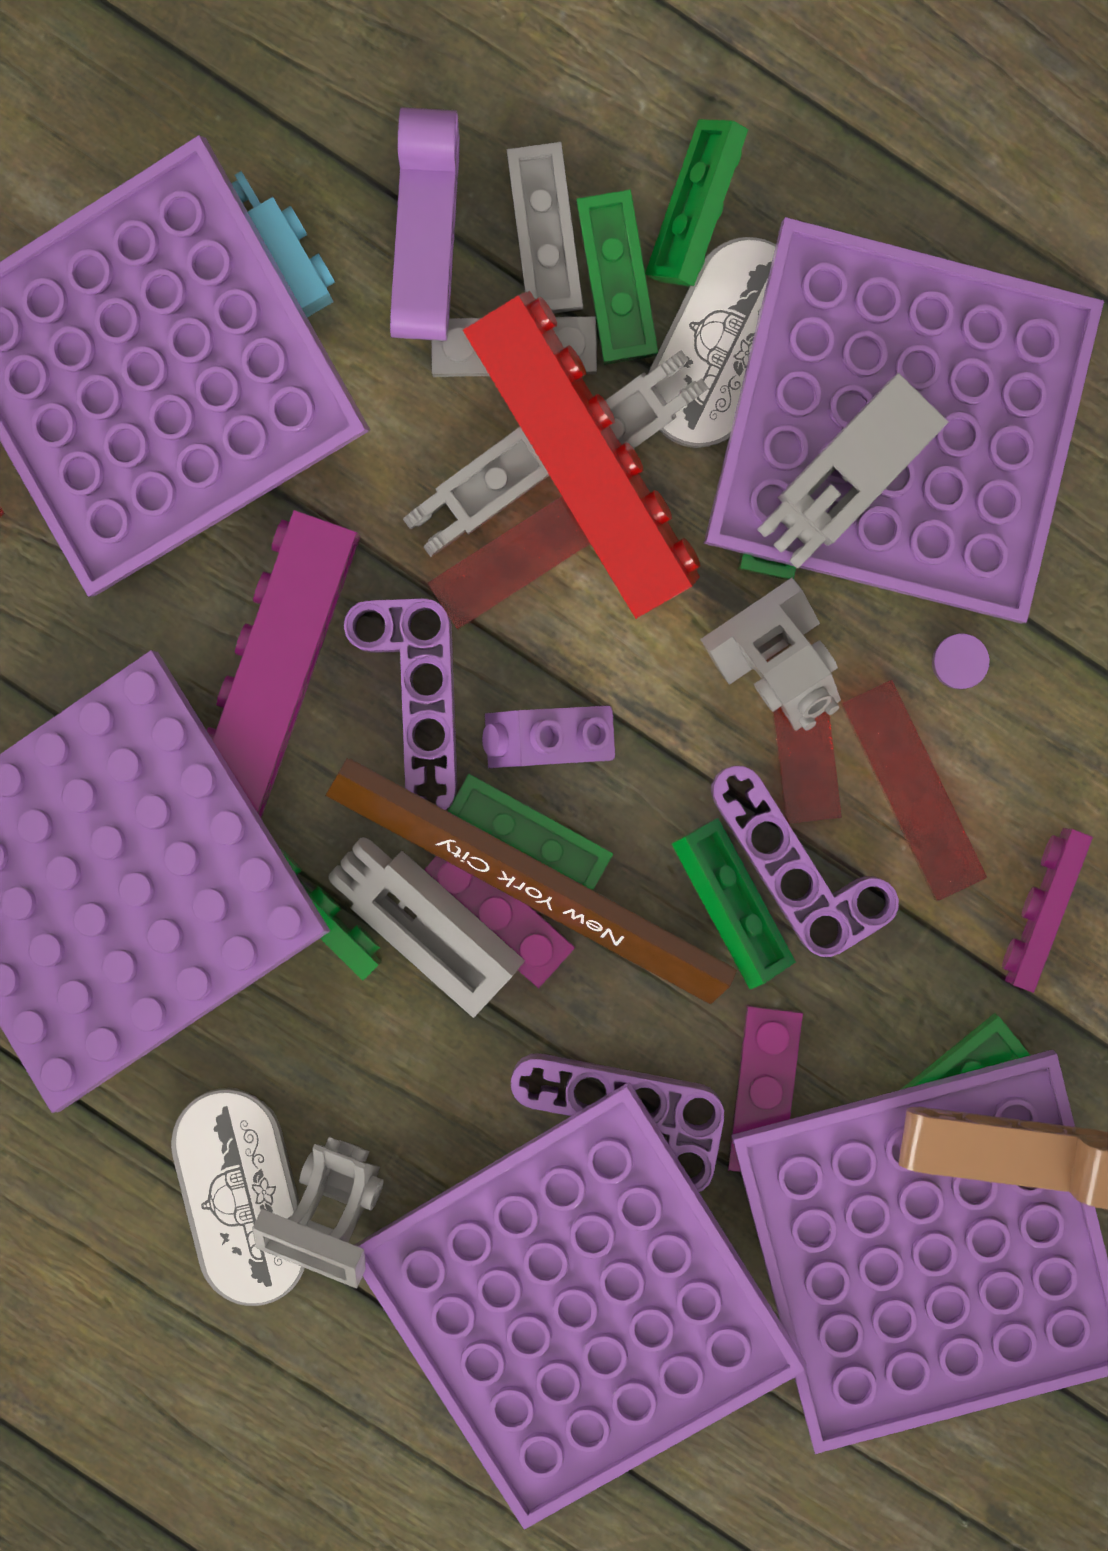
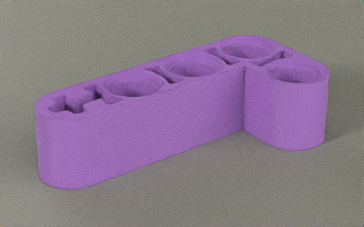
(425, 223)
(415, 706)
(791, 855)
(668, 1116)

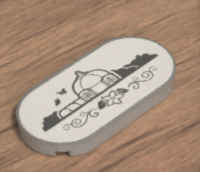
(716, 336)
(228, 1170)

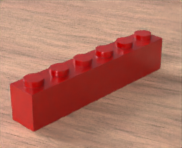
(583, 454)

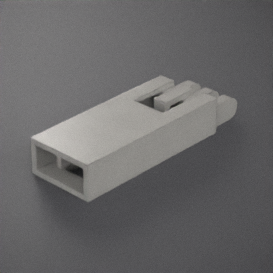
(866, 454)
(443, 938)

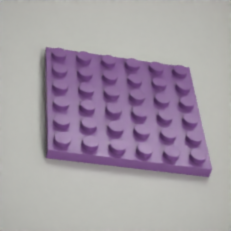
(979, 346)
(158, 369)
(130, 883)
(918, 1285)
(578, 1307)

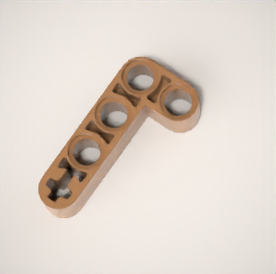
(1007, 1152)

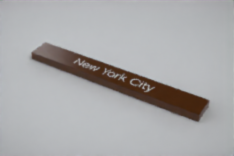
(530, 881)

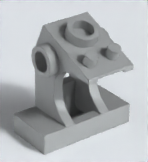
(796, 678)
(341, 1174)

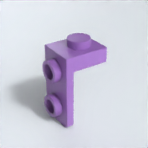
(549, 736)

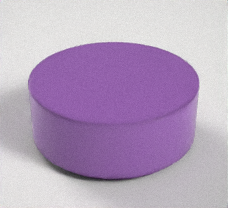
(960, 661)

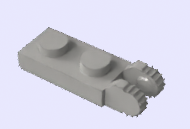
(641, 408)
(481, 489)

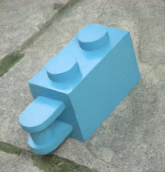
(281, 234)

